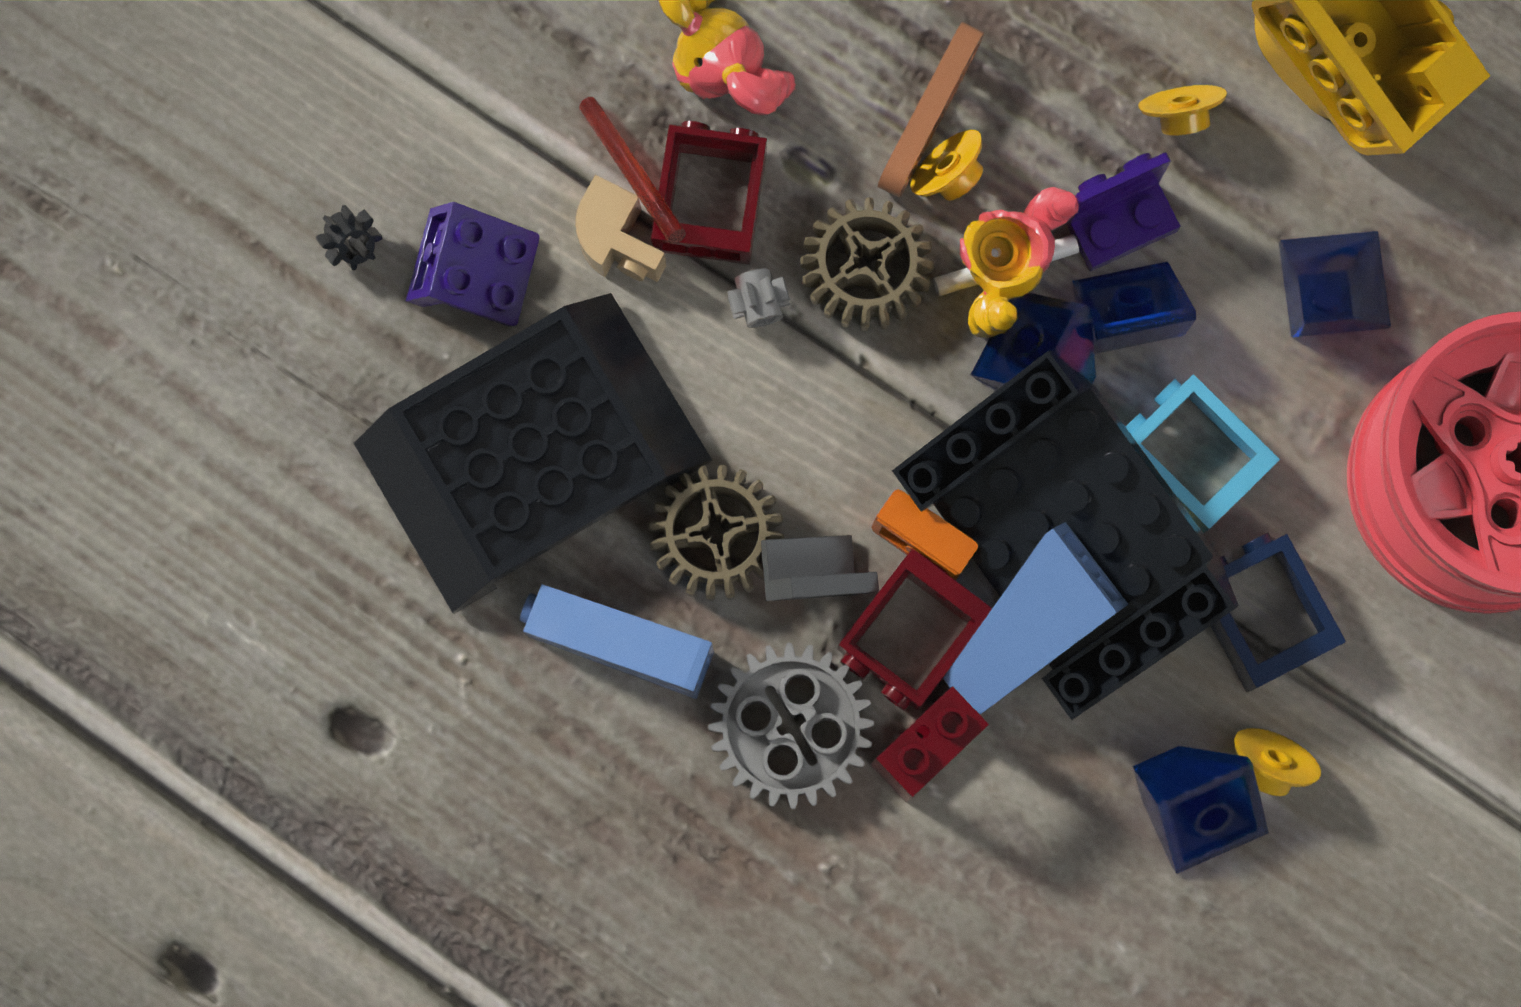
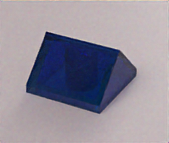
(1135, 306)

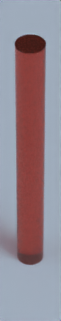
(632, 170)

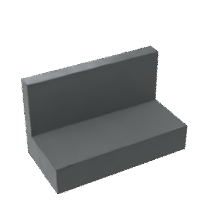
(813, 569)

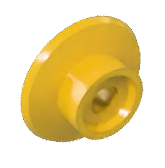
(1183, 108)
(950, 167)
(1277, 761)

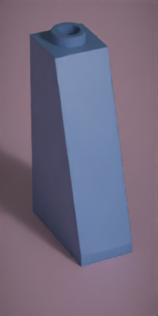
(1040, 615)
(618, 640)

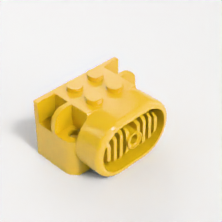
(1370, 65)

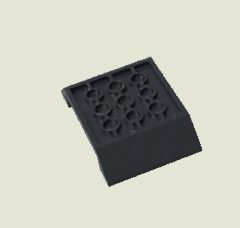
(528, 446)
(1058, 454)

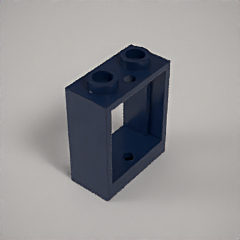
(1233, 643)

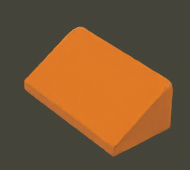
(926, 532)

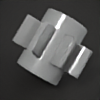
(758, 298)

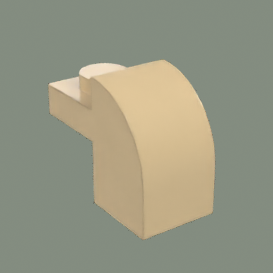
(603, 230)

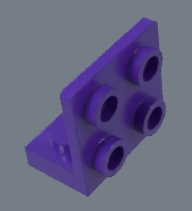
(1123, 211)
(473, 263)

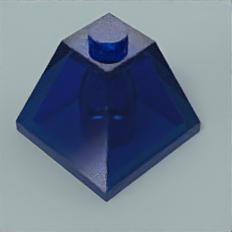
(1334, 284)
(1040, 326)
(1200, 803)

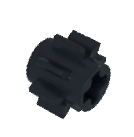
(358, 247)

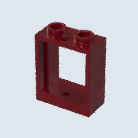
(736, 145)
(941, 588)
(945, 732)

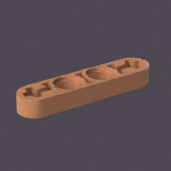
(930, 110)

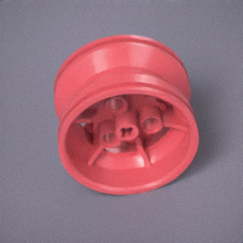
(1402, 507)

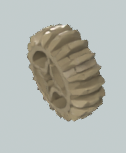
(883, 251)
(693, 537)

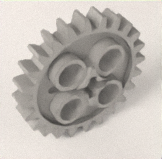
(831, 702)

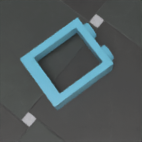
(1260, 456)

